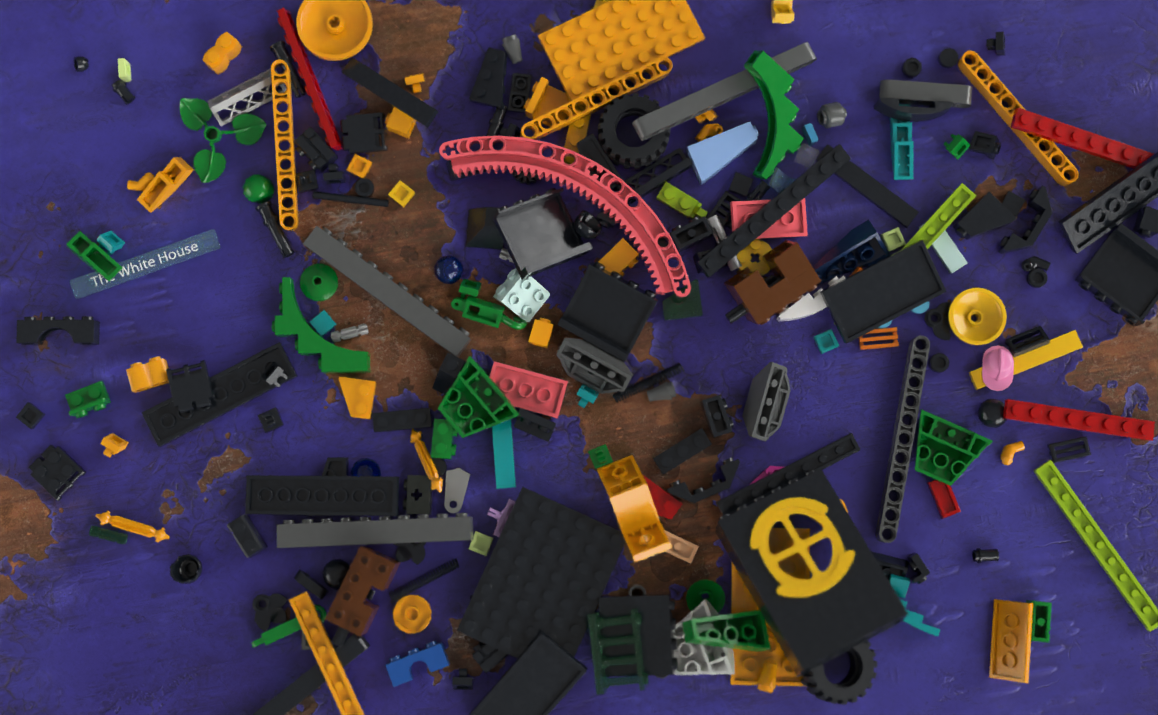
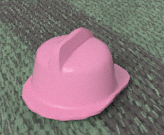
(997, 368)

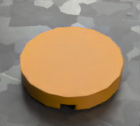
(412, 614)

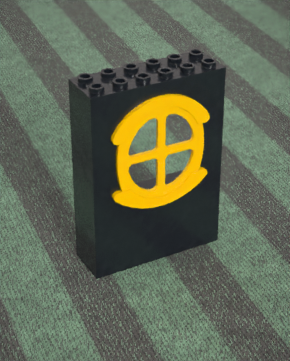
(834, 607)

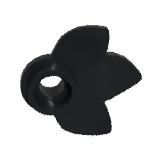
(941, 327)
(410, 550)
(271, 612)

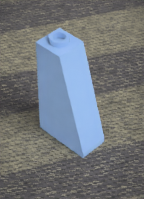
(720, 150)

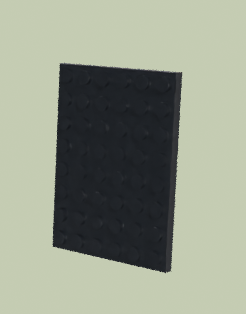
(542, 577)

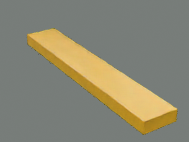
(1057, 347)

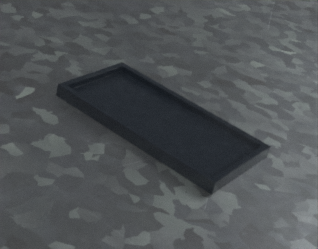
(883, 291)
(534, 681)

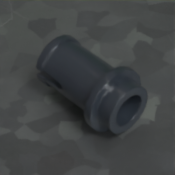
(120, 87)
(985, 555)

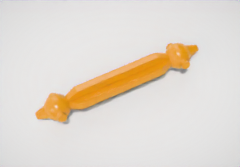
(426, 460)
(132, 526)

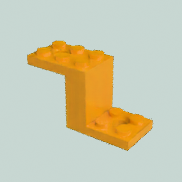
(634, 508)

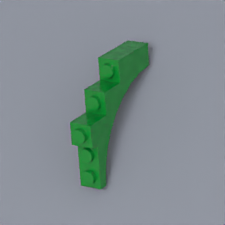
(781, 137)
(292, 323)

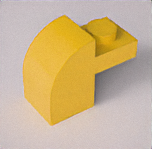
(782, 11)

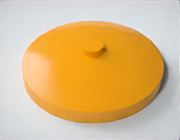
(334, 27)

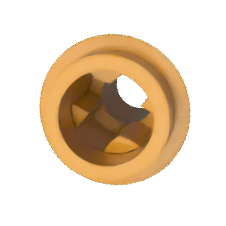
(767, 679)

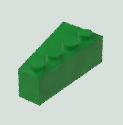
(734, 631)

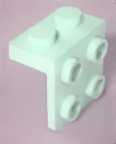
(521, 296)

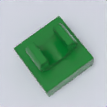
(957, 146)
(469, 287)
(600, 456)

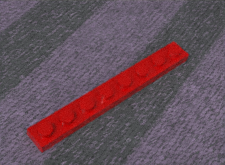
(306, 72)
(1078, 138)
(1078, 420)

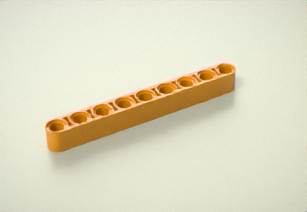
(601, 92)
(1006, 114)
(281, 136)

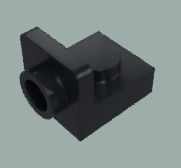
(985, 144)
(918, 565)

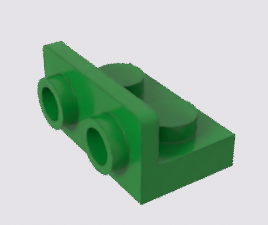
(87, 399)

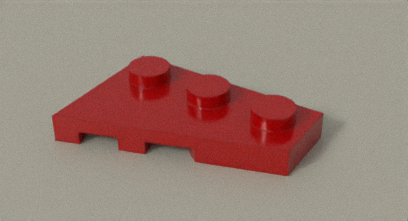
(664, 503)

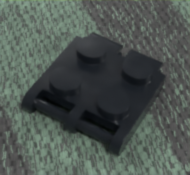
(363, 133)
(190, 386)
(56, 471)

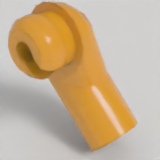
(709, 130)
(141, 184)
(1009, 450)

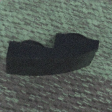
(519, 91)

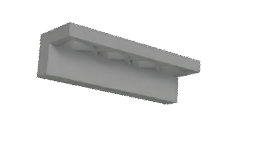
(239, 93)

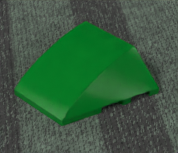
(475, 401)
(946, 448)

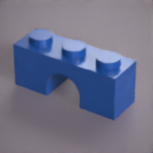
(400, 668)

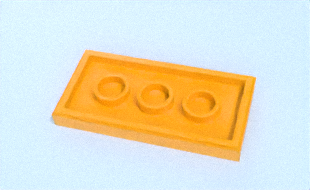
(1011, 640)

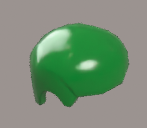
(258, 188)

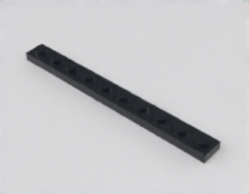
(773, 210)

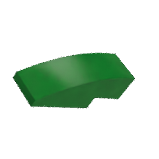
(94, 256)

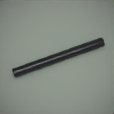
(350, 199)

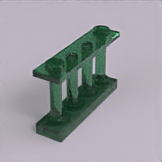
(601, 662)

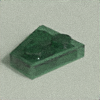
(683, 307)

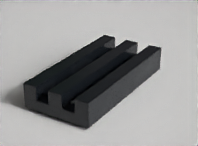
(1028, 344)
(1053, 453)

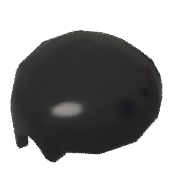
(587, 225)
(991, 413)
(186, 569)
(335, 572)

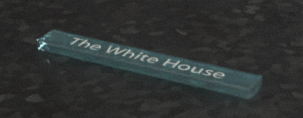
(148, 263)

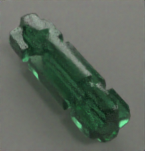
(107, 534)

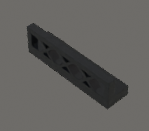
(661, 179)

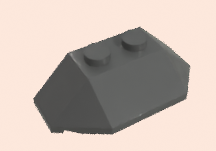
(593, 366)
(767, 401)

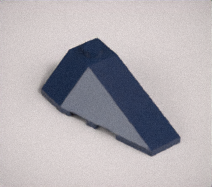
(857, 249)

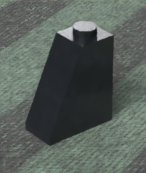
(983, 217)

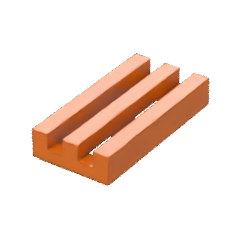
(894, 336)

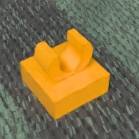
(415, 81)
(710, 115)
(113, 444)

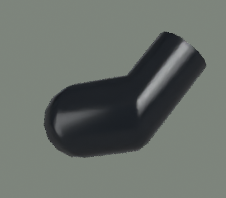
(1035, 262)

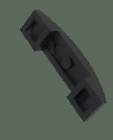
(891, 108)

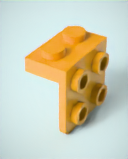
(545, 100)

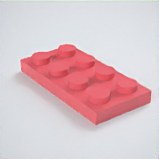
(789, 225)
(530, 389)

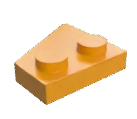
(358, 396)

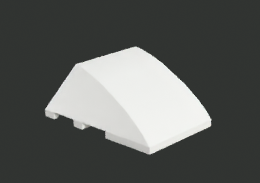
(698, 658)

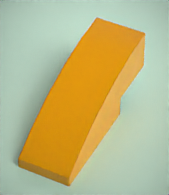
(165, 183)

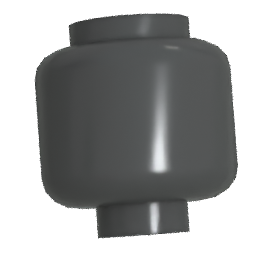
(831, 115)

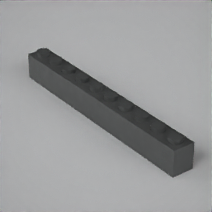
(386, 291)
(375, 531)

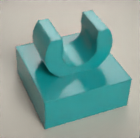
(110, 241)
(586, 394)

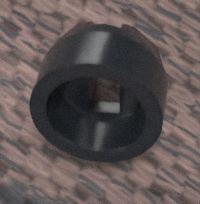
(80, 63)

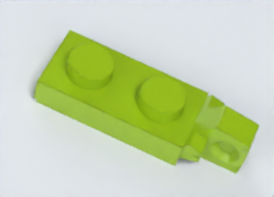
(680, 202)

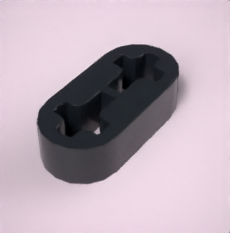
(311, 584)

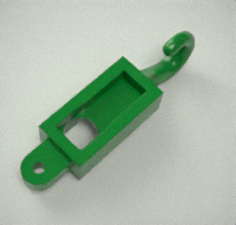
(489, 313)
(284, 629)

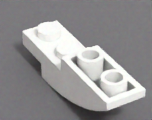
(806, 305)

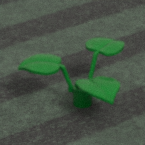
(206, 162)

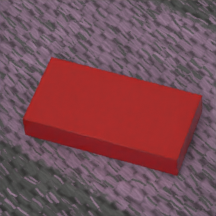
(944, 498)

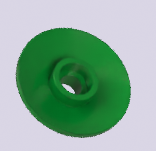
(328, 283)
(712, 588)

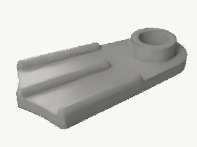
(455, 488)

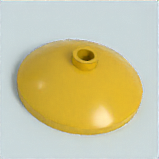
(989, 313)

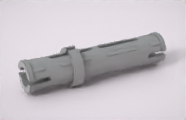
(719, 235)

